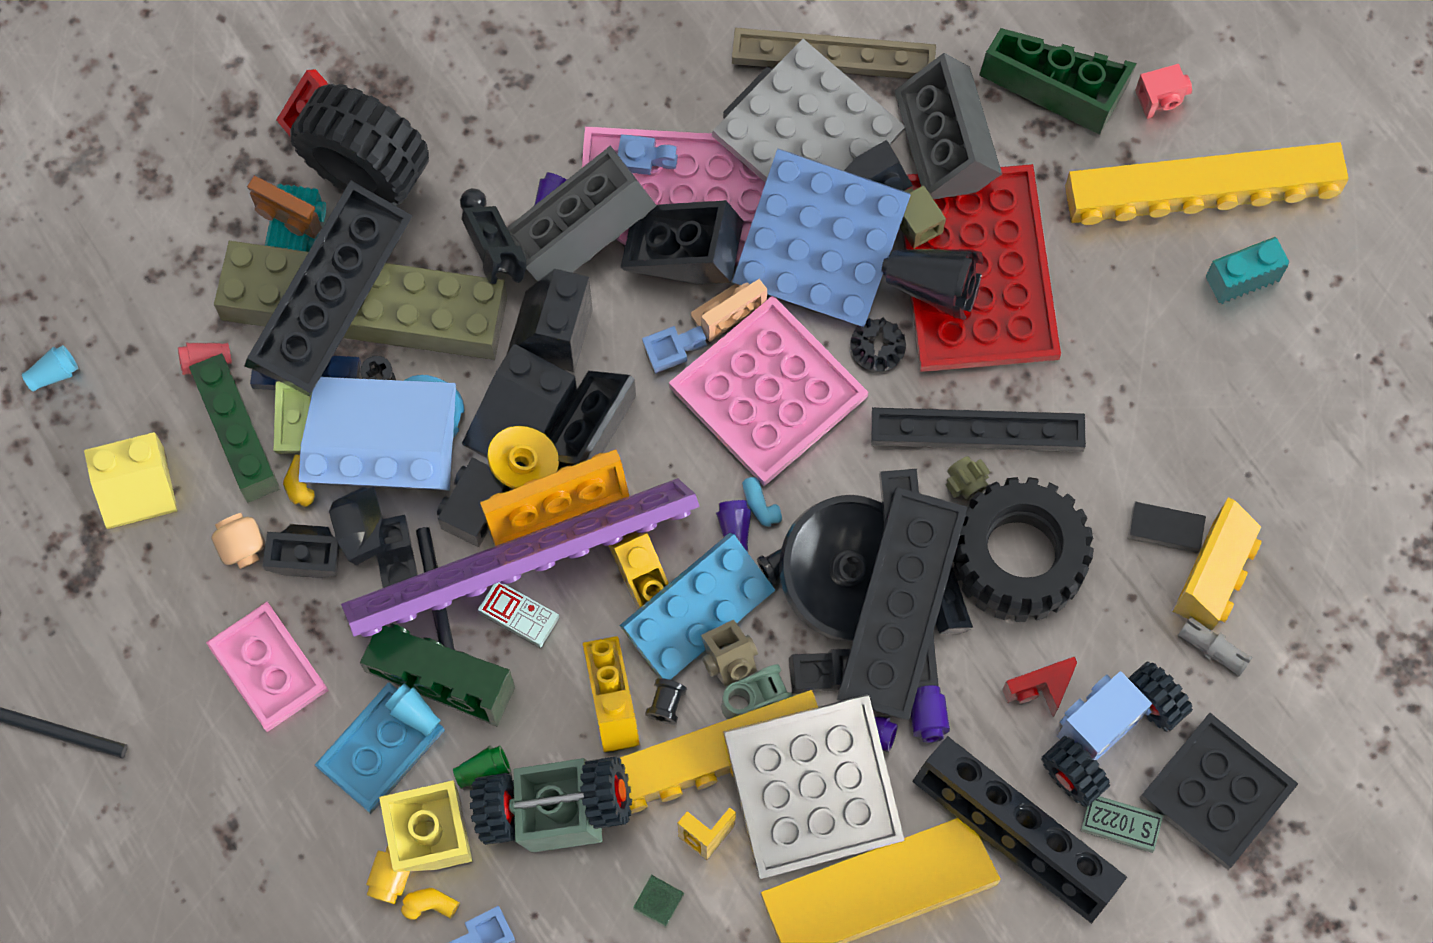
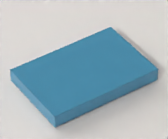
(375, 752)

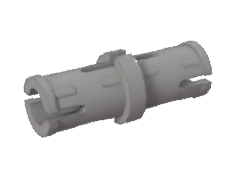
(1215, 646)

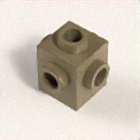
(729, 653)

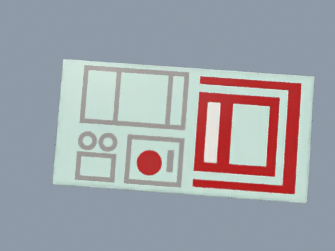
(518, 614)

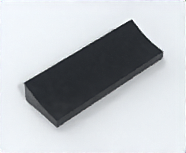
(328, 289)

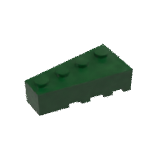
(1058, 77)
(439, 673)

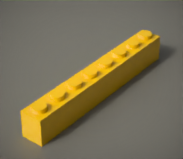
(1206, 183)

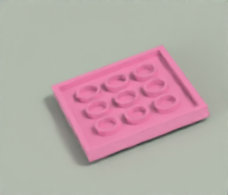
(768, 390)

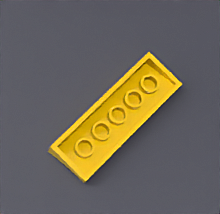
(882, 886)

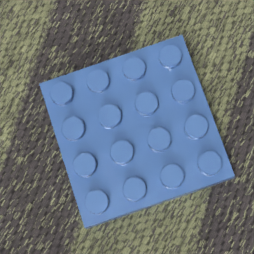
(821, 237)

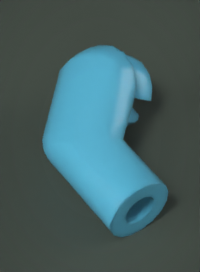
(757, 504)

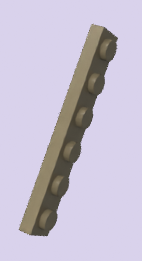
(848, 54)

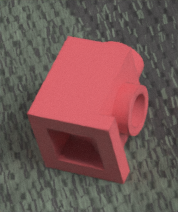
(1162, 89)

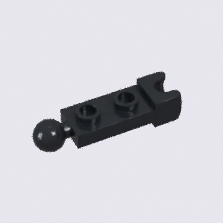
(491, 237)

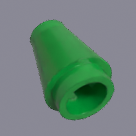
(485, 763)

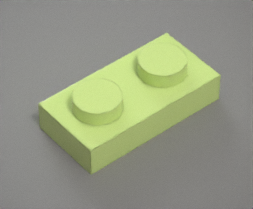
(289, 418)

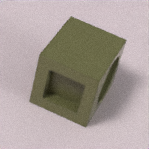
(921, 218)

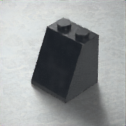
(555, 318)

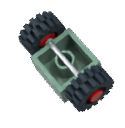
(552, 803)

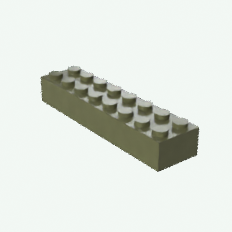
(402, 309)

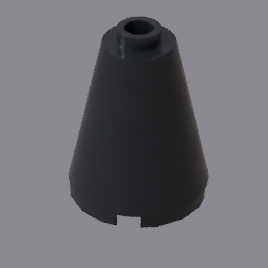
(936, 277)

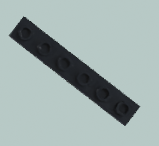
(1019, 829)

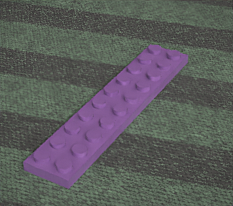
(511, 559)

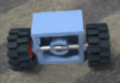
(1104, 719)

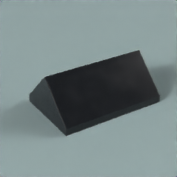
(592, 416)

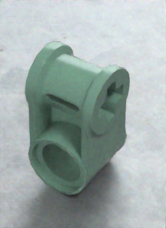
(758, 689)

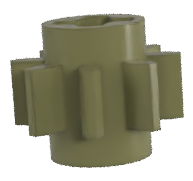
(967, 478)

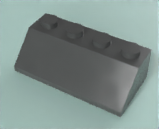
(947, 129)
(581, 216)

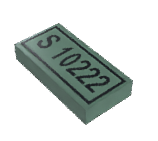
(1122, 823)

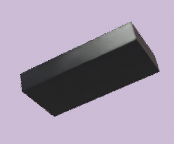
(1166, 527)

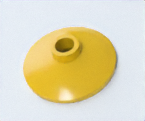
(524, 446)

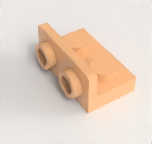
(729, 308)

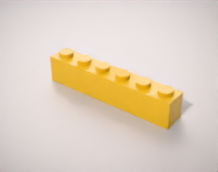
(696, 756)

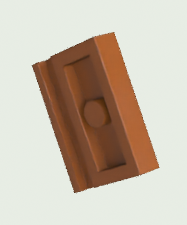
(276, 203)

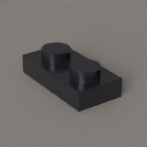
(953, 613)

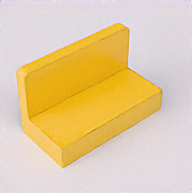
(702, 838)

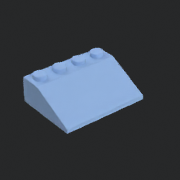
(379, 434)

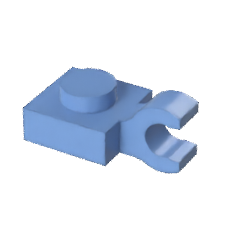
(641, 154)
(668, 348)
(487, 928)

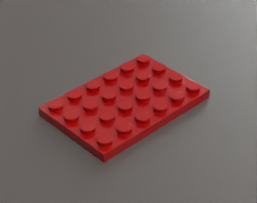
(1014, 303)

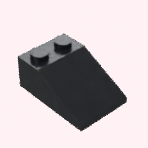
(685, 242)
(521, 393)

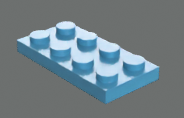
(706, 595)

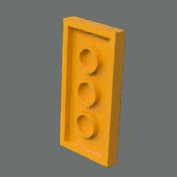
(555, 497)

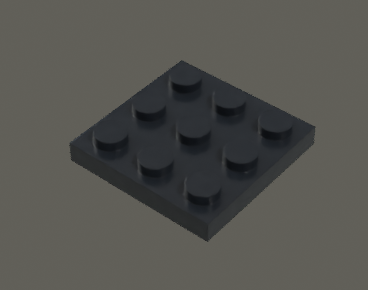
(1219, 791)

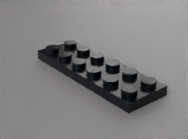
(902, 602)

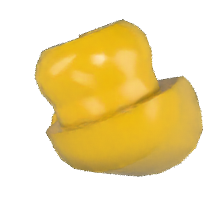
(297, 490)
(427, 899)

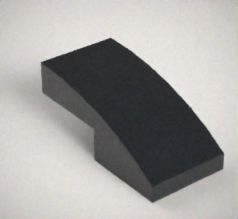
(398, 559)
(817, 671)

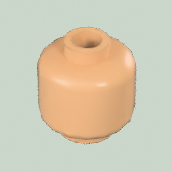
(238, 540)

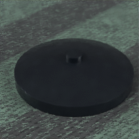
(830, 562)

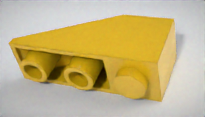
(639, 566)
(611, 694)

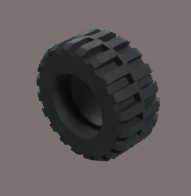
(359, 140)
(1048, 513)

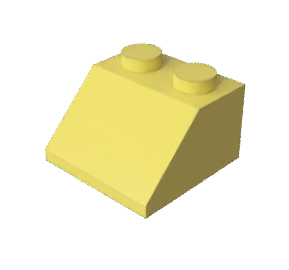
(131, 480)
(425, 828)

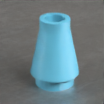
(50, 368)
(412, 710)

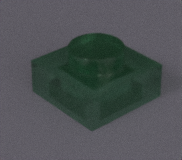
(658, 901)

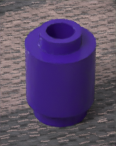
(930, 714)

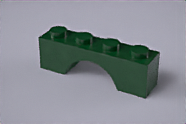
(234, 428)

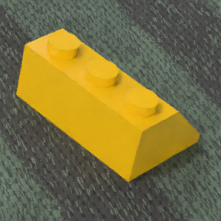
(1219, 566)

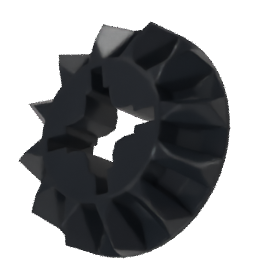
(864, 351)

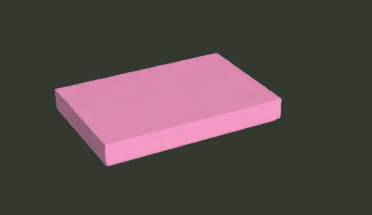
(267, 666)

